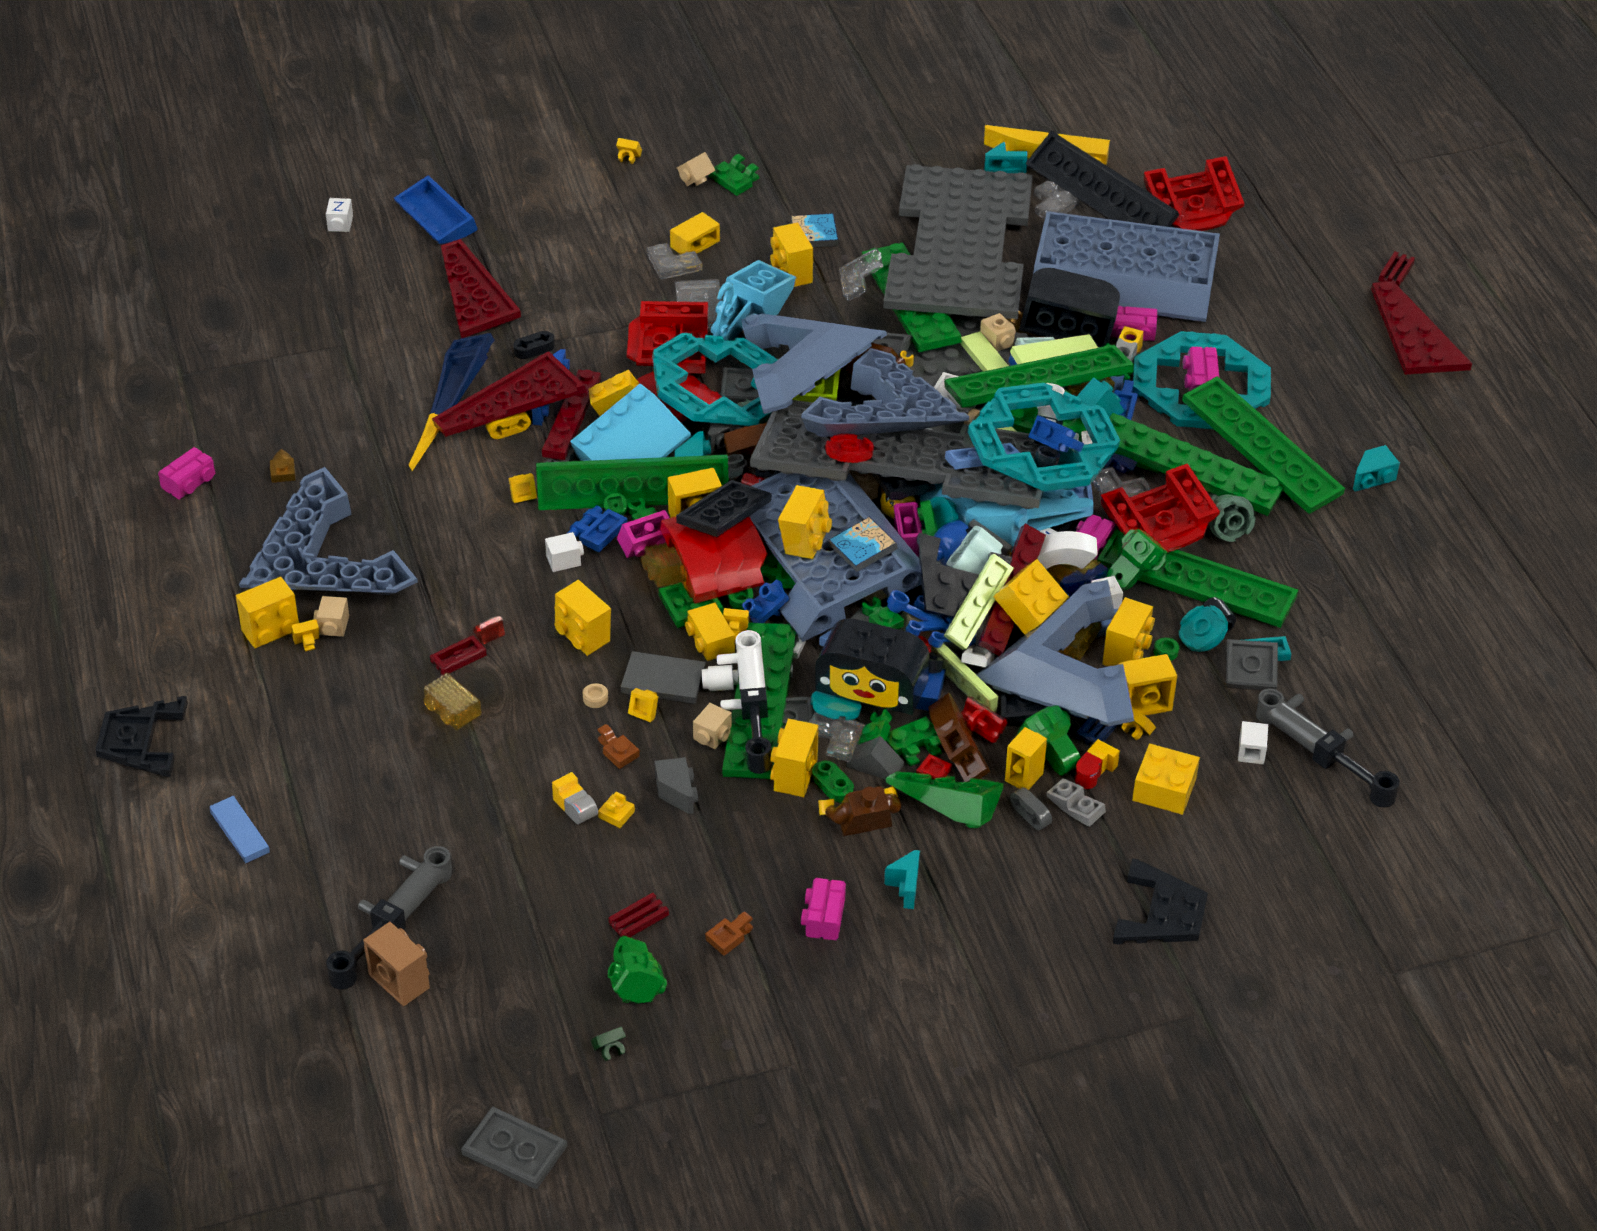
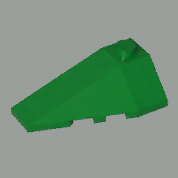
(961, 801)

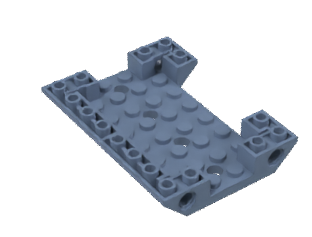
(1157, 281)
(823, 582)

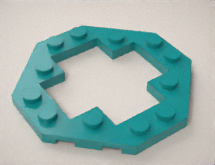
(1168, 354)
(723, 410)
(1021, 465)

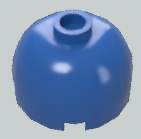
(951, 538)

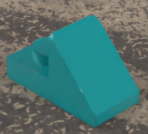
(1008, 161)
(904, 875)

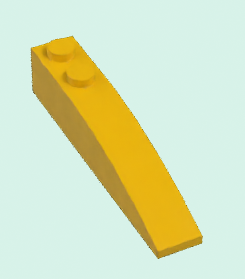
(1030, 140)

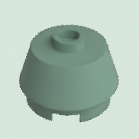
(1234, 519)

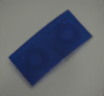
(1121, 463)
(1073, 582)

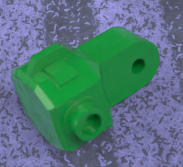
(1138, 556)
(1054, 725)
(635, 972)

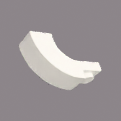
(1068, 548)

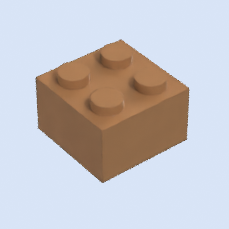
(397, 963)

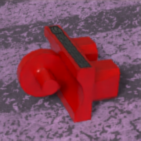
(983, 720)

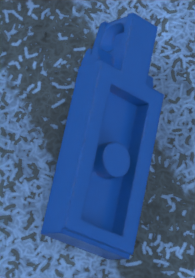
(1128, 399)
(1054, 435)

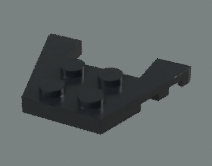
(943, 586)
(129, 733)
(1174, 909)

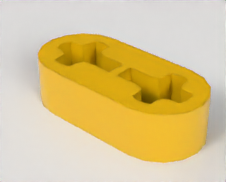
(508, 426)

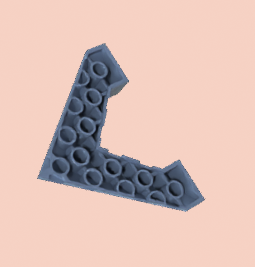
(815, 354)
(900, 402)
(298, 536)
(1050, 678)

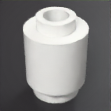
(719, 678)

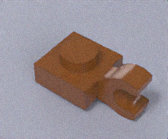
(617, 750)
(728, 934)

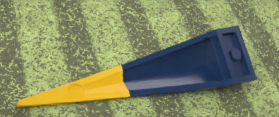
(459, 369)

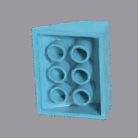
(631, 430)

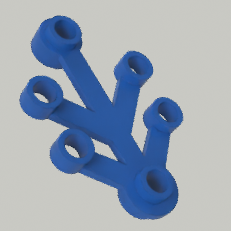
(899, 602)

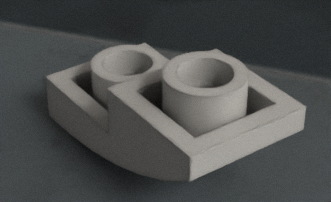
(1072, 801)

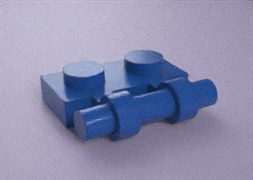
(602, 527)

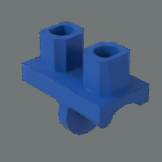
(766, 604)

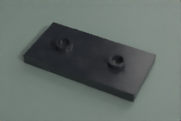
(723, 508)

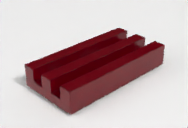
(1400, 261)
(460, 658)
(636, 913)

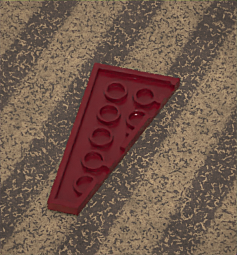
(474, 292)
(1415, 337)
(524, 389)

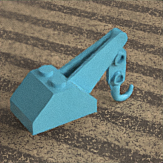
(750, 291)
(1054, 509)

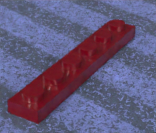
(570, 418)
(999, 624)

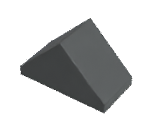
(876, 759)

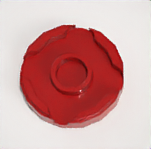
(849, 448)

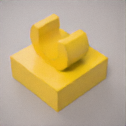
(629, 148)
(522, 487)
(737, 620)
(306, 633)
(643, 704)
(1141, 723)
(616, 810)

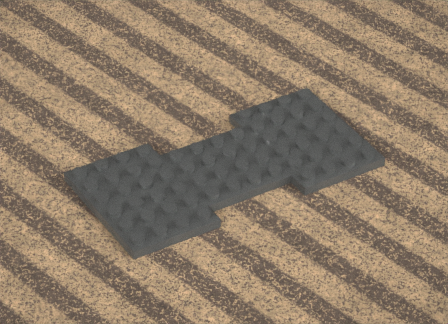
(959, 242)
(904, 454)

